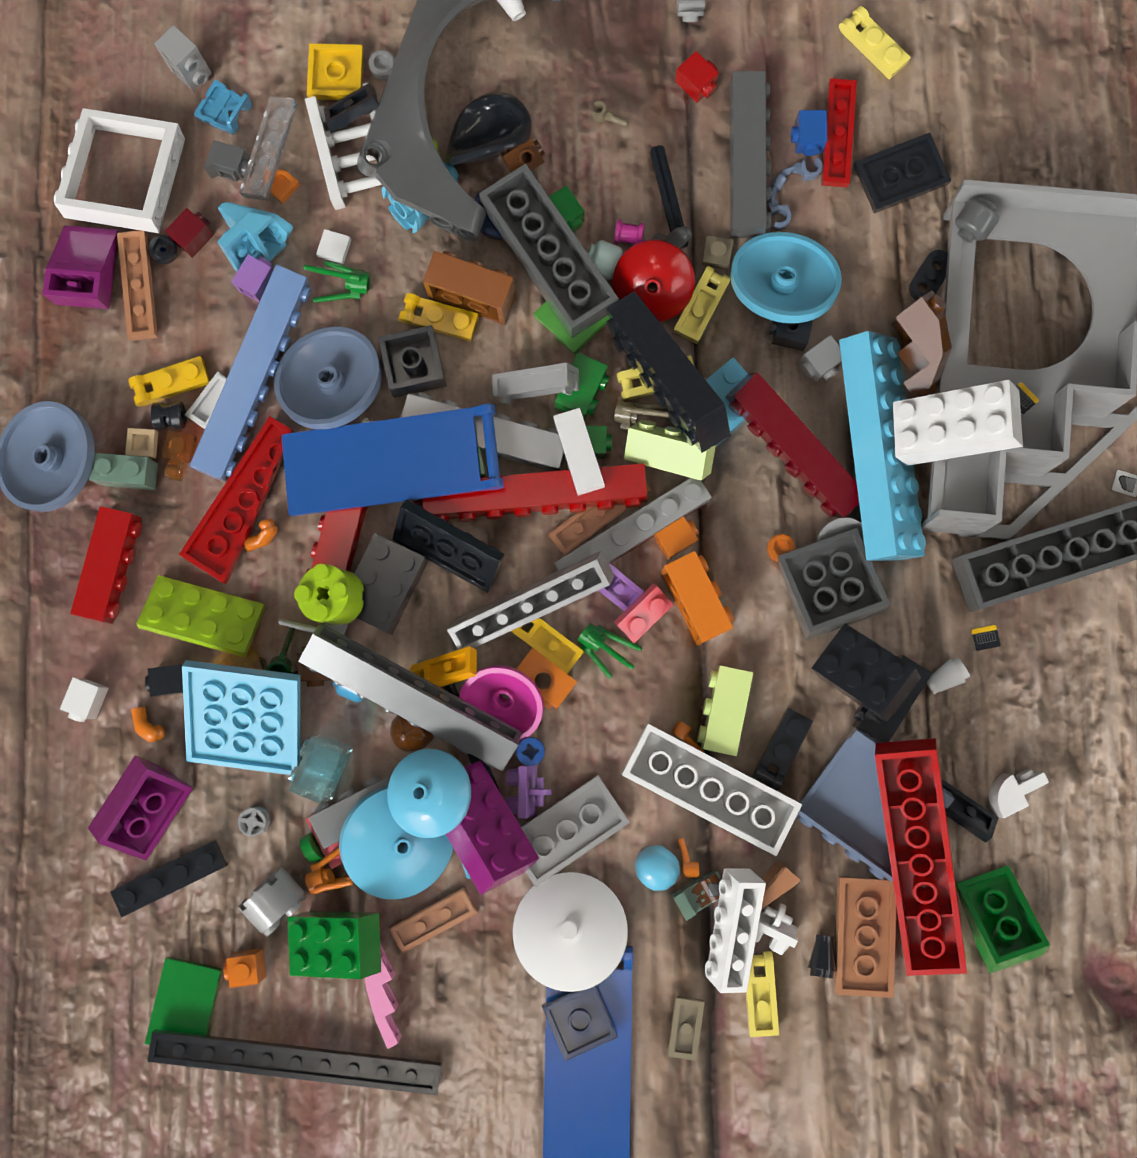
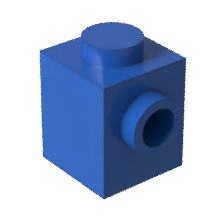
(810, 132)

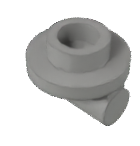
(690, 9)

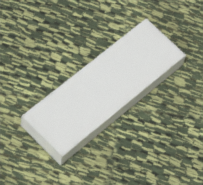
(579, 451)

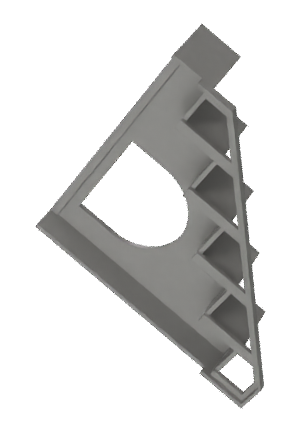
(1101, 240)

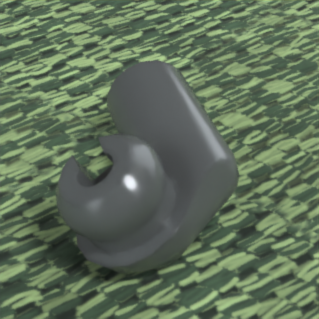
(677, 237)

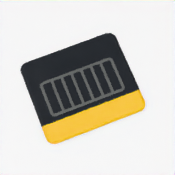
(1027, 398)
(985, 637)

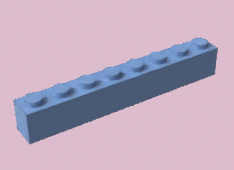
(250, 374)

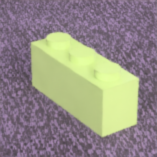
(667, 450)
(725, 710)

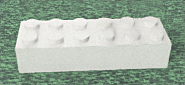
(711, 789)

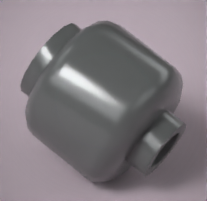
(977, 220)

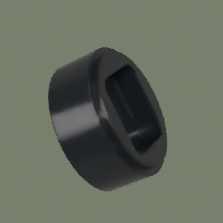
(163, 249)

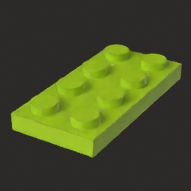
(201, 616)

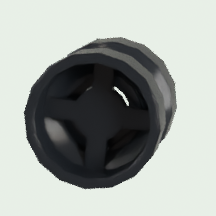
(168, 415)

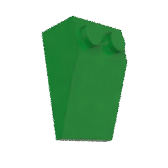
(1001, 919)

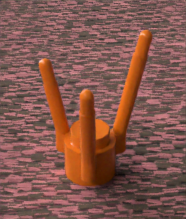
(324, 879)

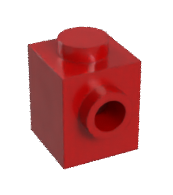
(697, 77)

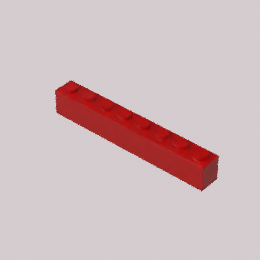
(543, 493)

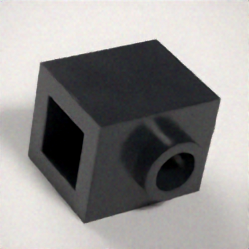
(791, 334)

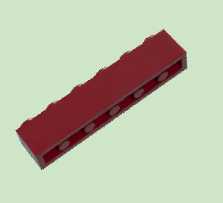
(794, 444)

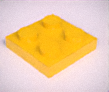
(334, 70)

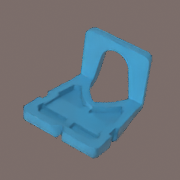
(219, 104)

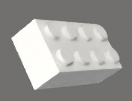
(958, 423)

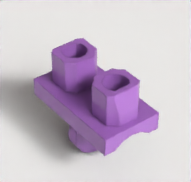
(530, 791)

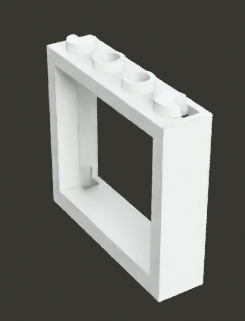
(161, 183)

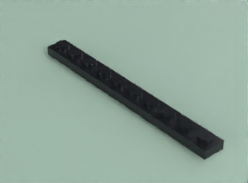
(294, 1062)

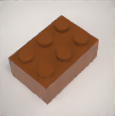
(470, 286)

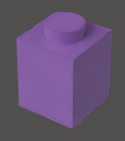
(253, 277)

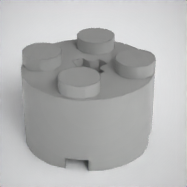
(271, 900)

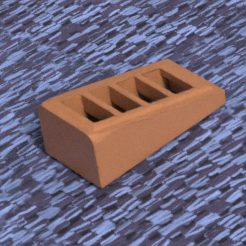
(778, 881)

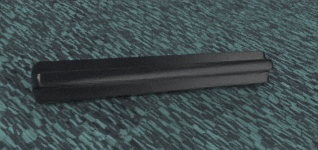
(667, 188)

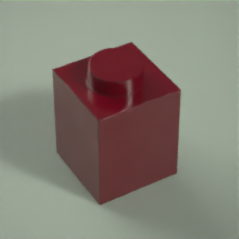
(190, 232)

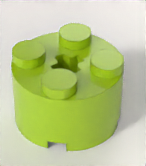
(330, 595)

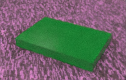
(184, 997)

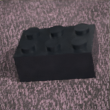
(388, 581)
(866, 673)

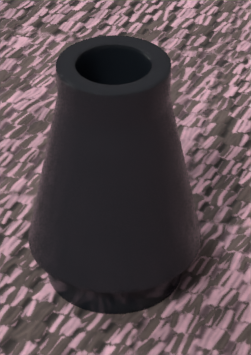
(822, 958)

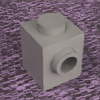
(822, 360)

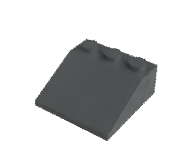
(832, 584)

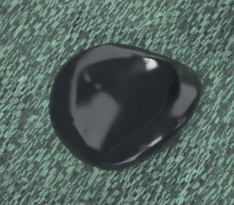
(488, 128)

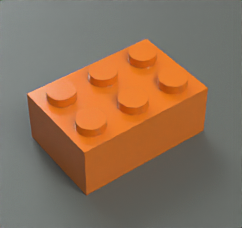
(697, 597)

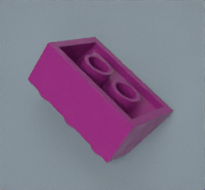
(139, 808)

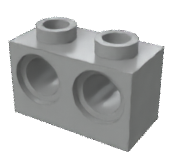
(183, 58)

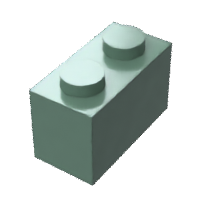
(124, 471)

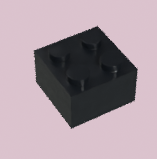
(412, 361)

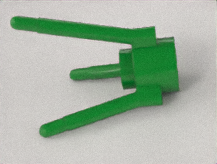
(355, 280)
(593, 638)

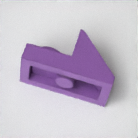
(621, 590)

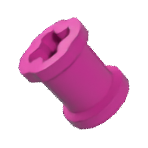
(628, 232)

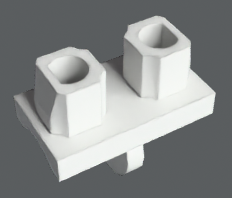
(779, 927)

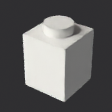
(83, 699)

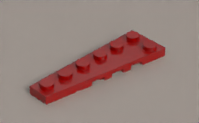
(230, 518)

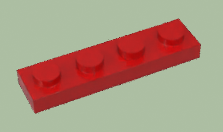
(840, 129)

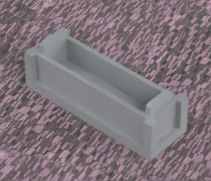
(536, 382)

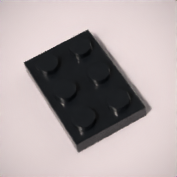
(902, 172)

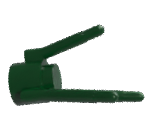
(281, 662)

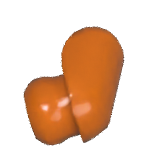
(264, 538)
(144, 728)

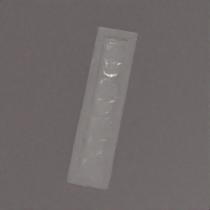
(268, 148)

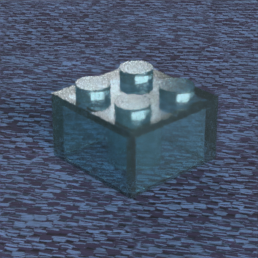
(319, 768)

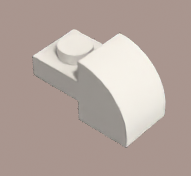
(1008, 794)

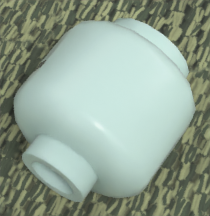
(605, 257)

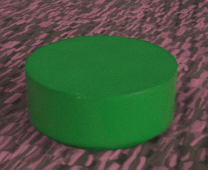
(311, 848)

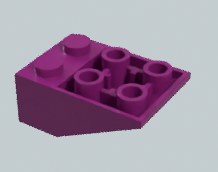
(82, 268)

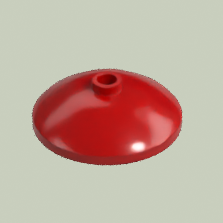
(657, 263)

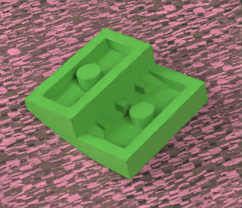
(549, 320)

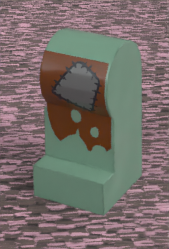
(698, 894)

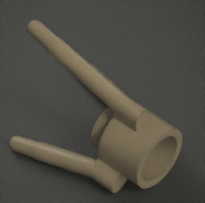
(628, 412)

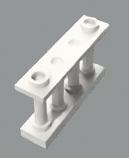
(332, 164)

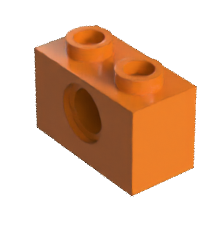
(561, 682)

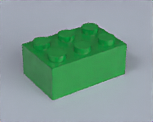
(334, 944)

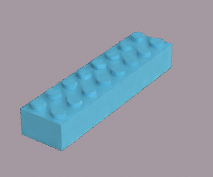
(884, 482)

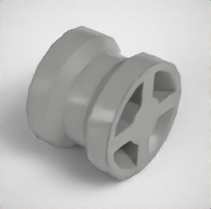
(248, 820)

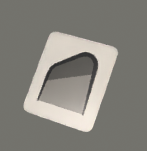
(1125, 483)

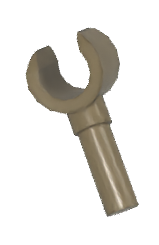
(605, 115)

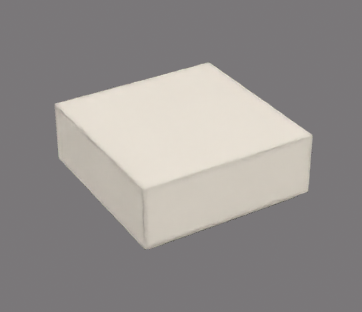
(333, 247)

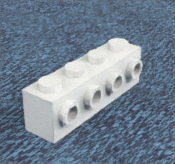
(735, 930)

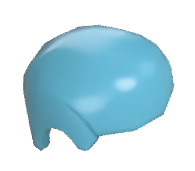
(657, 868)

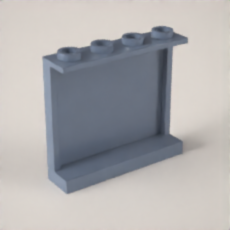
(849, 806)

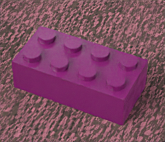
(490, 836)

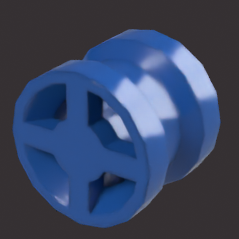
(529, 747)

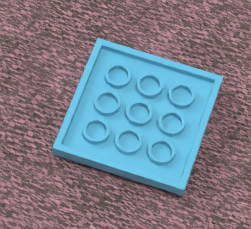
(241, 717)

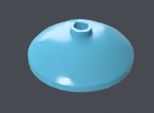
(445, 793)

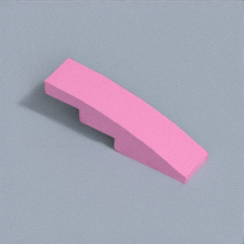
(383, 1001)

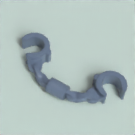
(776, 186)

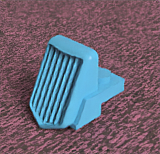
(252, 233)

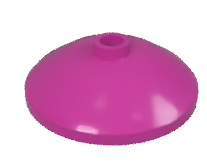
(522, 708)

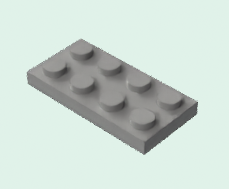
(572, 828)

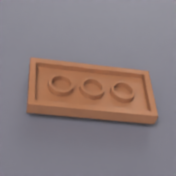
(865, 937)

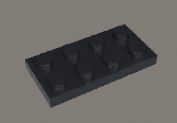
(447, 546)

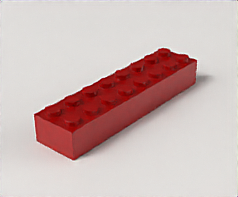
(920, 857)

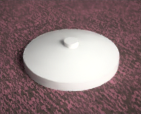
(570, 932)

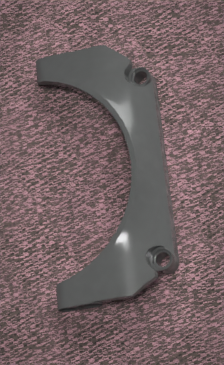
(401, 136)

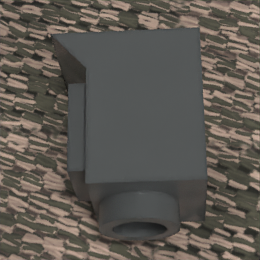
(226, 161)

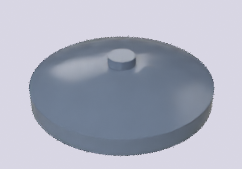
(328, 378)
(45, 456)

